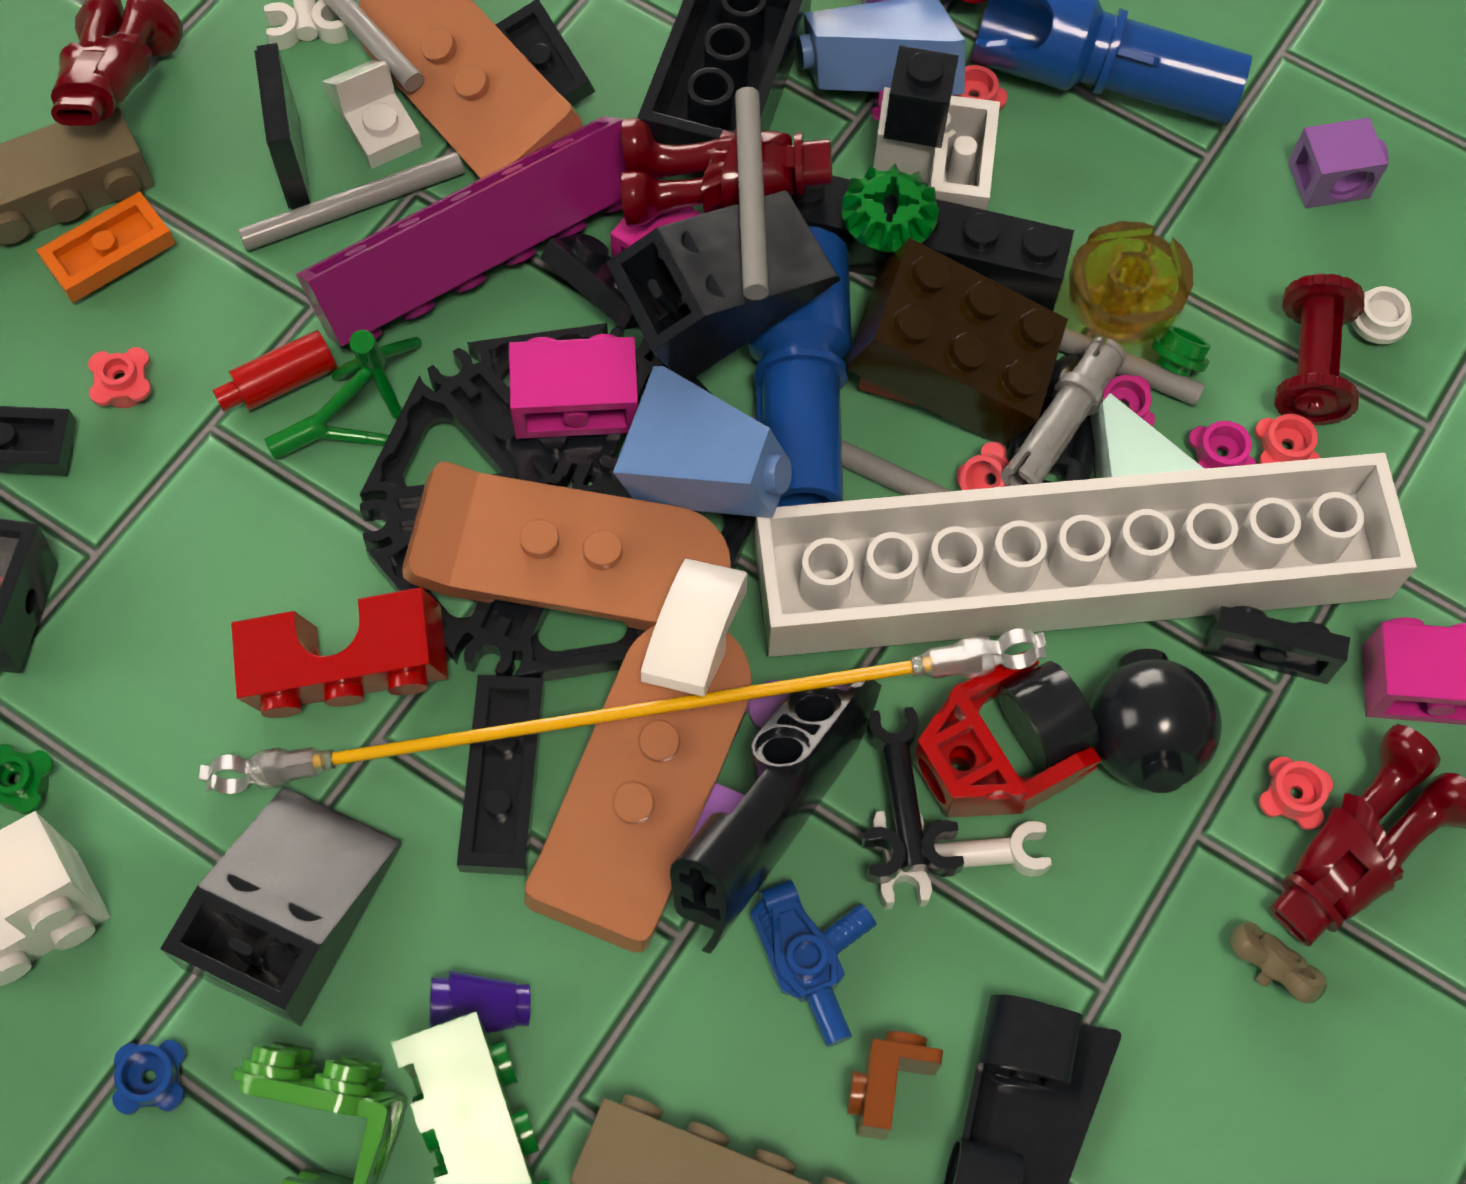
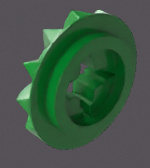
(865, 213)

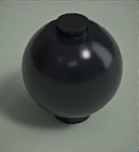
(1155, 722)

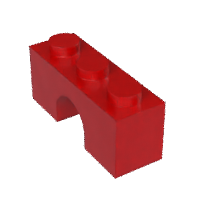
(394, 650)

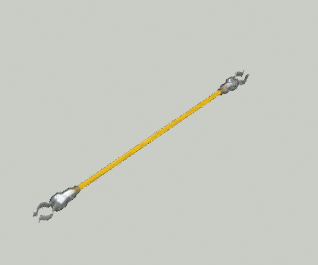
(966, 658)

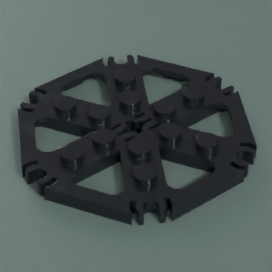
(480, 408)

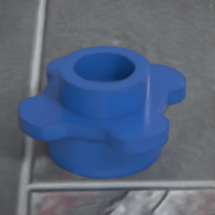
(133, 1062)

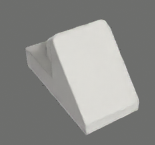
(373, 112)

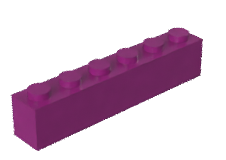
(468, 233)

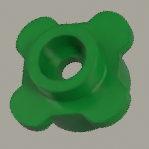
(33, 784)

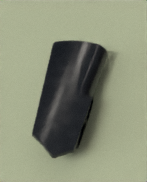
(794, 767)
(1031, 1094)

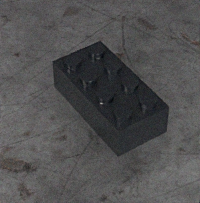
(711, 56)

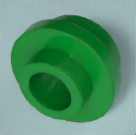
(1181, 351)

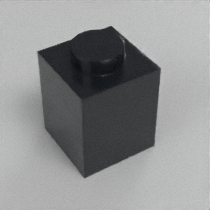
(920, 96)

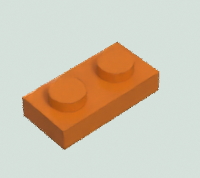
(106, 246)

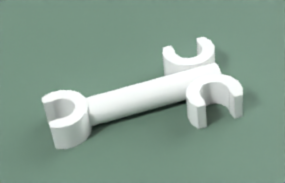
(303, 22)
(975, 853)

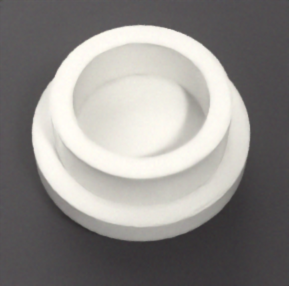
(1384, 316)

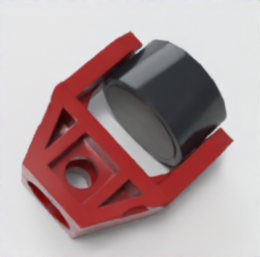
(1045, 717)

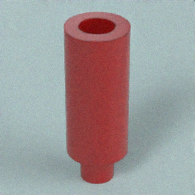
(277, 373)

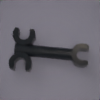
(908, 846)

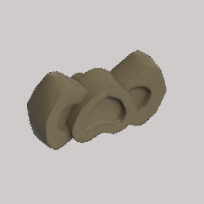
(1277, 962)

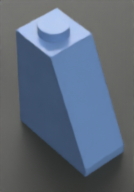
(860, 43)
(700, 452)

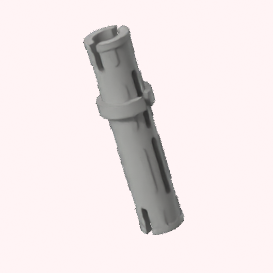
(1076, 399)

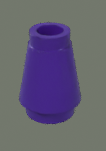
(497, 1002)

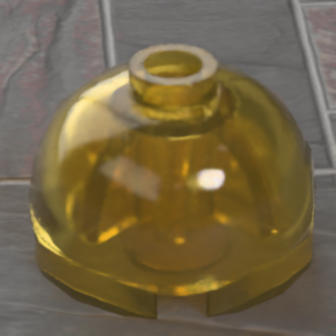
(1129, 282)

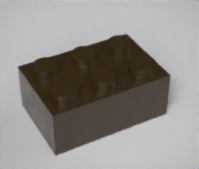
(957, 343)

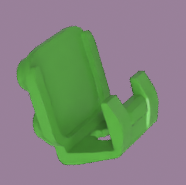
(345, 1088)

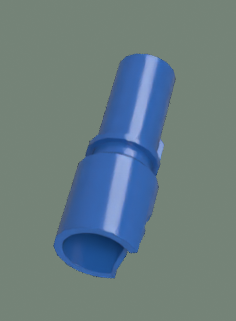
(1080, 42)
(801, 383)

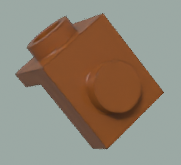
(874, 1091)

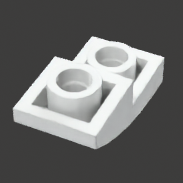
(693, 627)

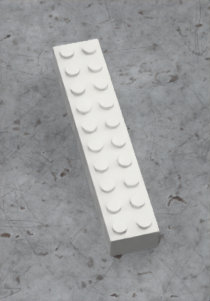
(1079, 553)

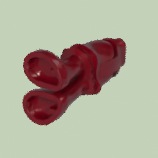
(110, 56)
(647, 162)
(1352, 855)

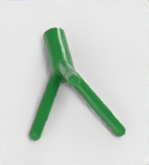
(371, 355)
(315, 426)

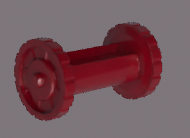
(1322, 307)

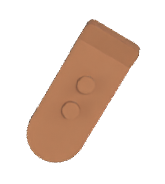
(474, 82)
(553, 546)
(635, 806)

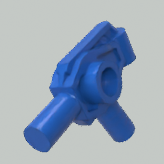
(805, 957)

